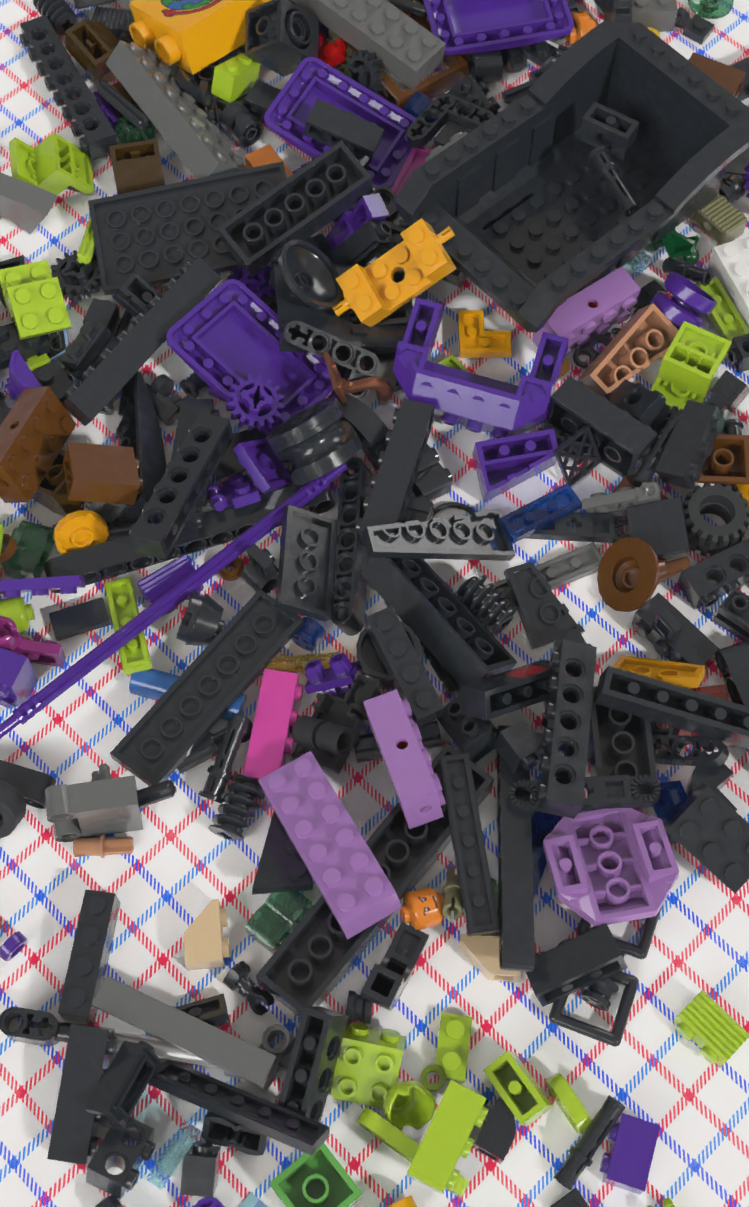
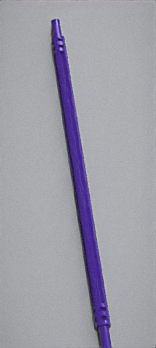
(166, 602)

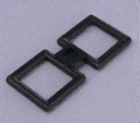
(629, 981)

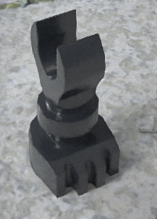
(237, 979)

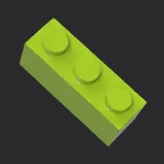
(448, 1138)

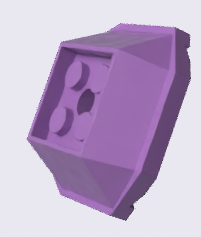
(614, 838)

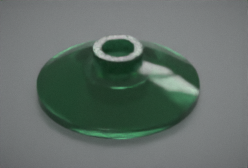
(711, 8)

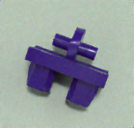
(331, 680)

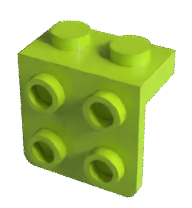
(367, 1065)

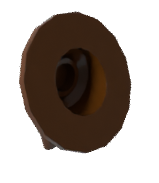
(632, 572)

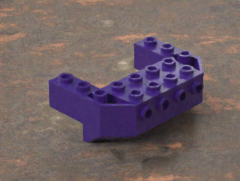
(469, 397)

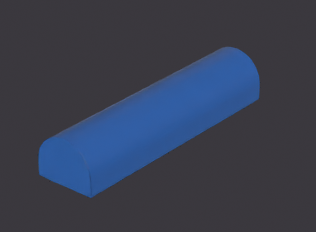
(155, 683)

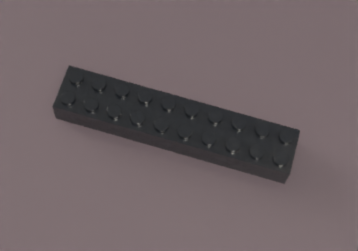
(317, 950)

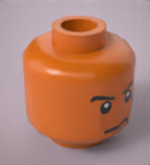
(422, 908)

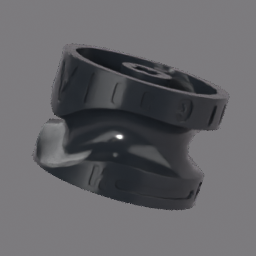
(315, 441)

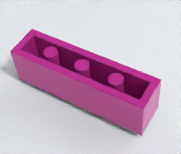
(273, 723)

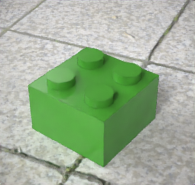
(316, 1182)

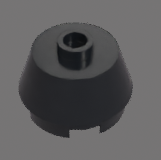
(201, 621)

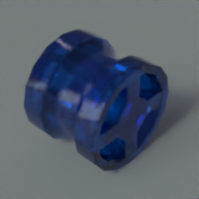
(309, 634)

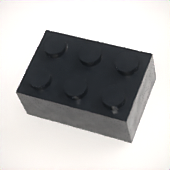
(713, 836)

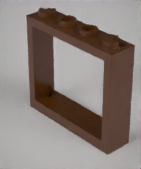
(430, 87)

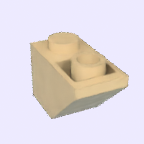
(204, 939)
(484, 954)

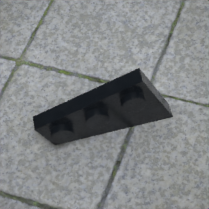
(539, 609)
(280, 864)

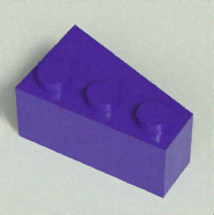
(512, 460)

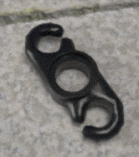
(588, 349)

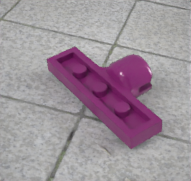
(38, 652)

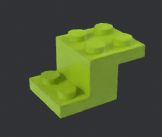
(52, 165)
(34, 299)
(690, 365)

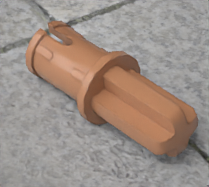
(102, 846)

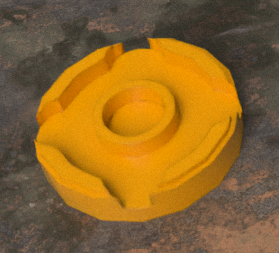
(80, 531)

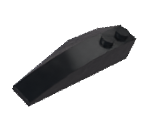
(141, 431)

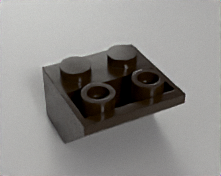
(91, 46)
(137, 166)

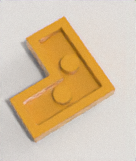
(478, 343)

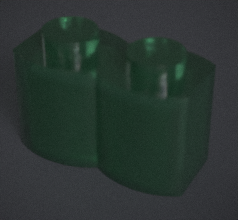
(32, 551)
(277, 918)

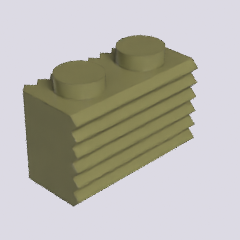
(720, 220)

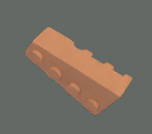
(631, 350)

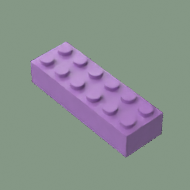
(330, 845)

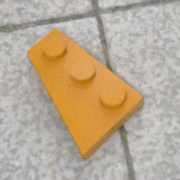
(671, 672)

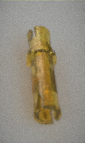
(298, 663)

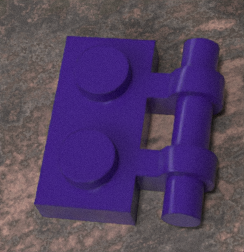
(235, 492)

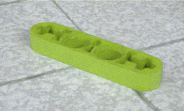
(399, 1142)

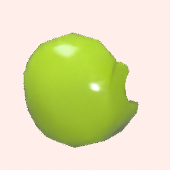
(409, 1105)

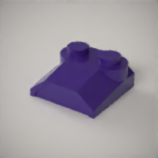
(19, 376)

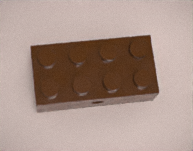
(31, 442)

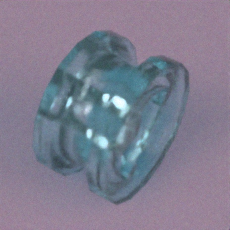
(640, 262)

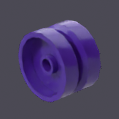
(684, 301)

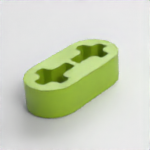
(568, 1102)

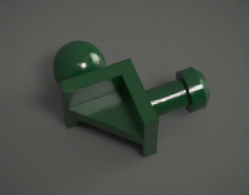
(677, 246)

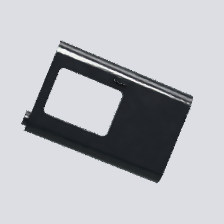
(376, 339)

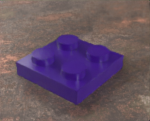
(263, 466)

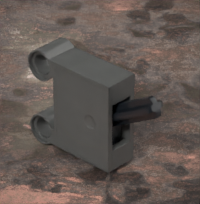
(101, 805)

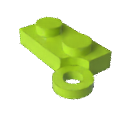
(451, 1051)

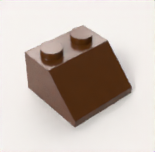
(727, 461)

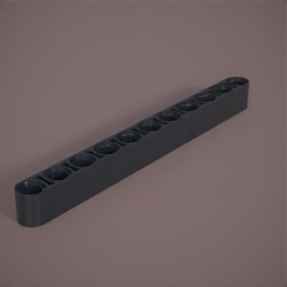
(219, 527)

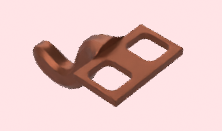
(342, 386)

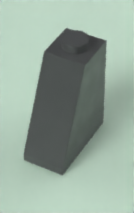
(24, 202)

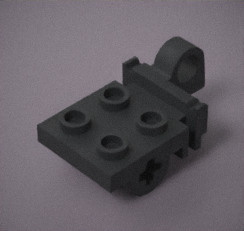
(335, 725)

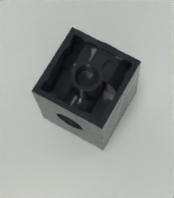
(280, 35)

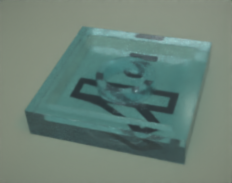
(172, 1155)

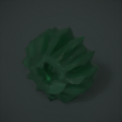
(129, 133)

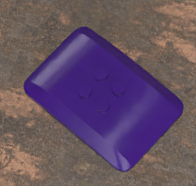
(496, 24)
(320, 81)
(239, 336)

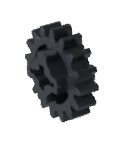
(366, 73)
(76, 277)

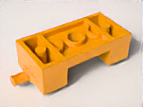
(373, 289)

